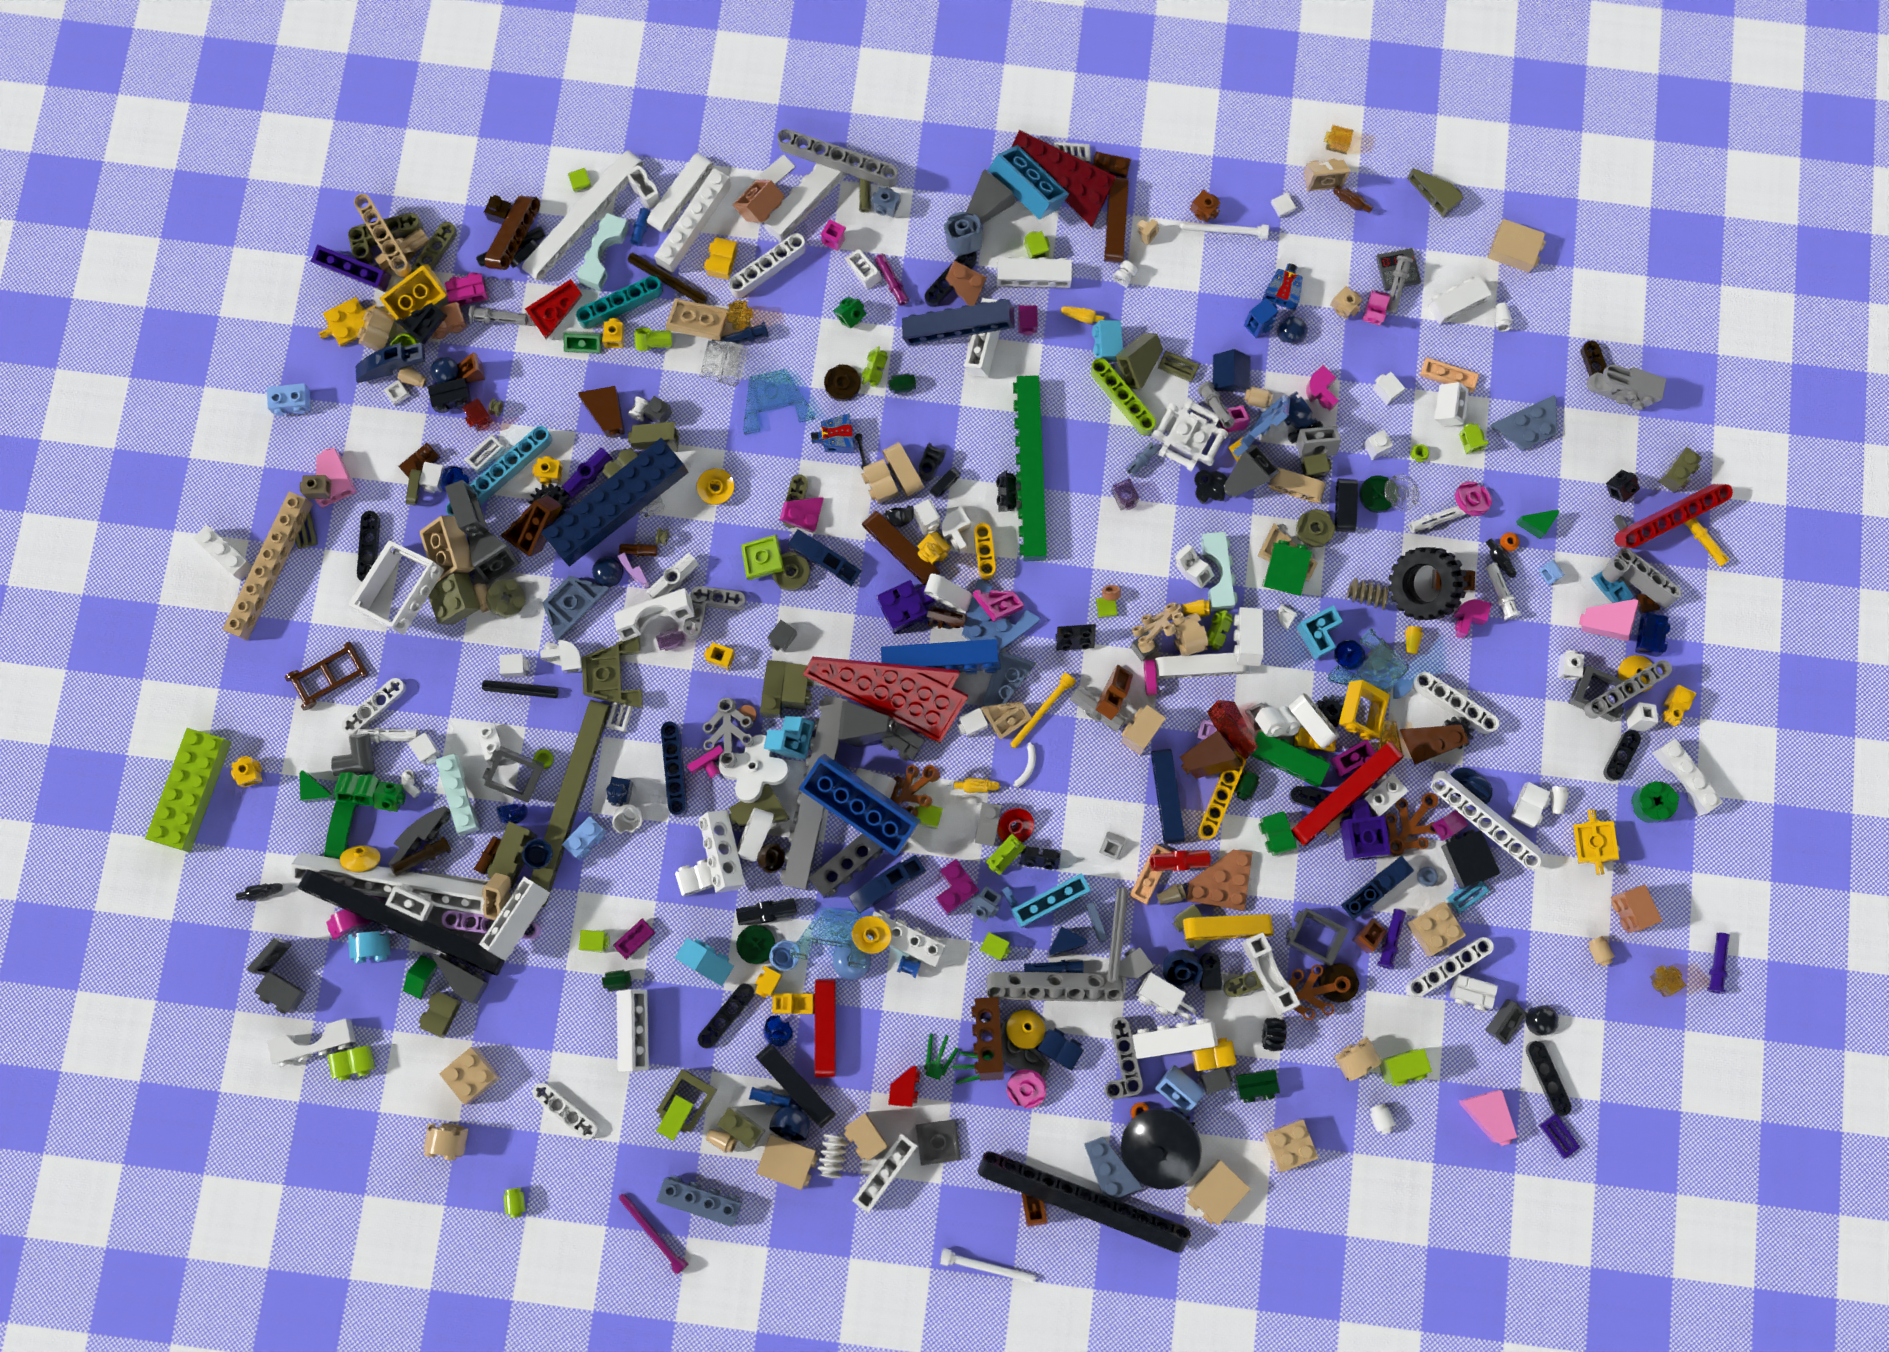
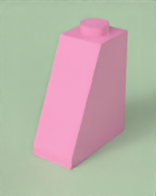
(332, 465)
(1610, 620)
(1491, 1115)

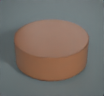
(1111, 592)
(749, 711)

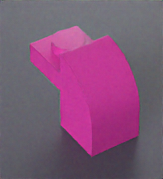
(1376, 307)
(1318, 388)
(1470, 611)
(344, 922)

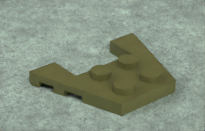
(603, 674)

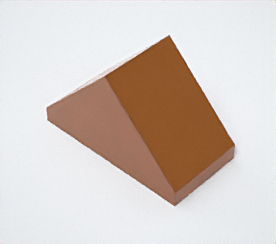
(471, 369)
(1370, 936)
(1033, 1211)

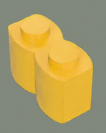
(721, 258)
(1215, 1057)

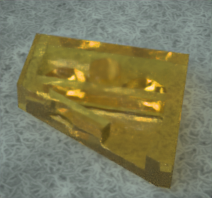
(1389, 733)

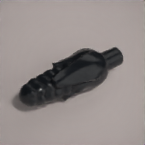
(1500, 556)
(259, 891)

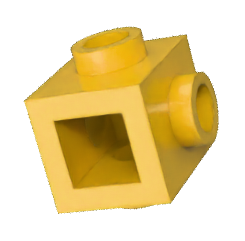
(548, 470)
(246, 771)

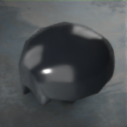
(900, 516)
(1542, 1020)

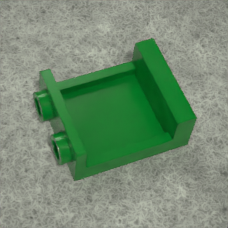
(1287, 568)

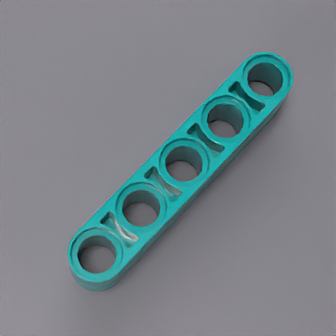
(609, 302)

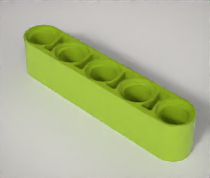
(1121, 388)

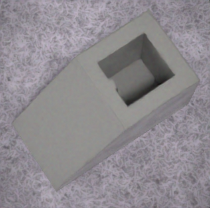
(1134, 964)

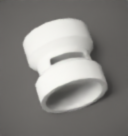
(1126, 272)

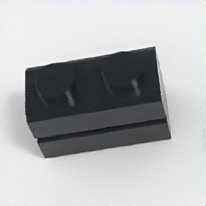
(449, 395)

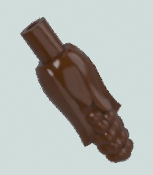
(1352, 199)

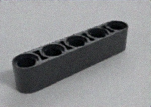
(795, 1085)

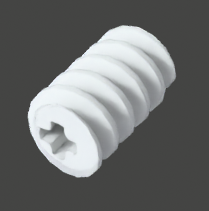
(832, 1156)

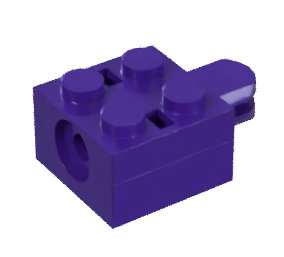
(902, 603)
(1364, 835)

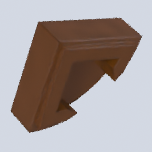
(1646, 604)

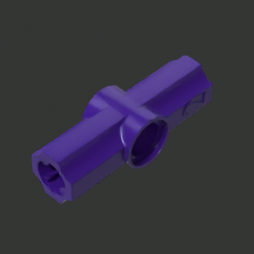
(577, 481)

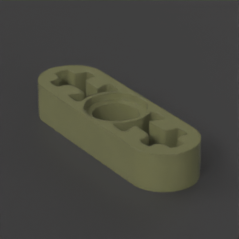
(793, 487)
(1239, 991)

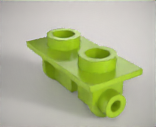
(875, 359)
(1220, 622)
(1005, 854)

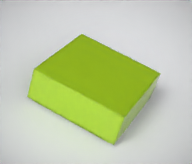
(579, 179)
(1106, 608)

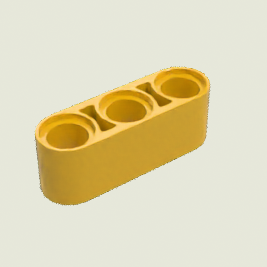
(984, 560)

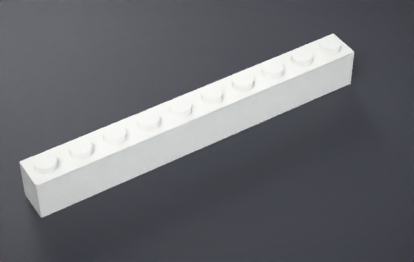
(381, 880)

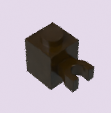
(497, 209)

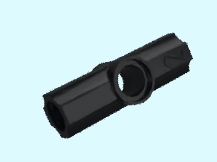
(766, 911)

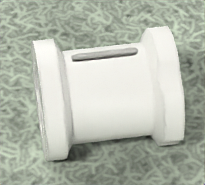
(638, 409)

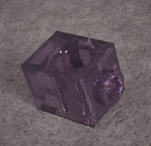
(1125, 487)

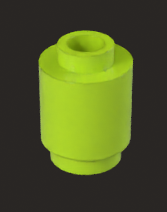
(514, 1202)

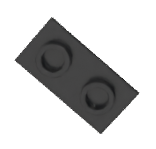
(1006, 482)
(1049, 859)

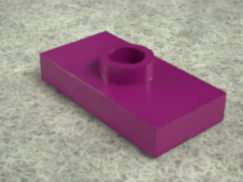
(634, 939)

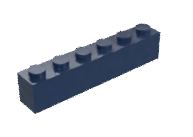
(958, 322)

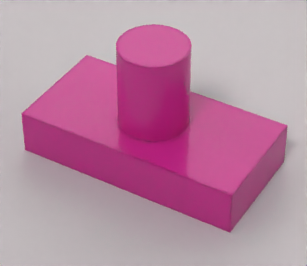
(708, 762)

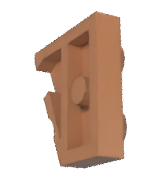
(966, 282)

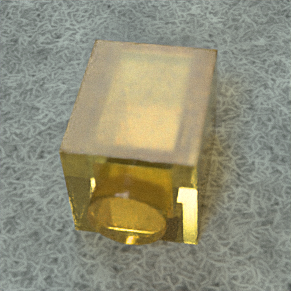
(1338, 139)

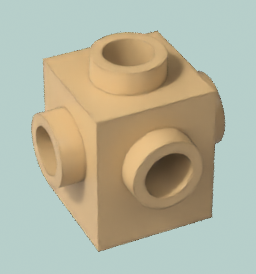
(1346, 303)

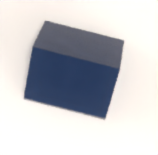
(1231, 371)
(1065, 941)

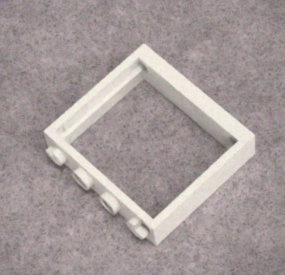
(378, 576)

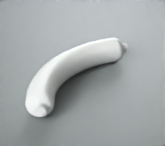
(1030, 766)

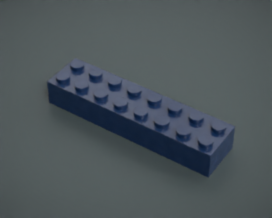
(615, 502)

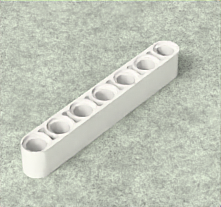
(1489, 828)

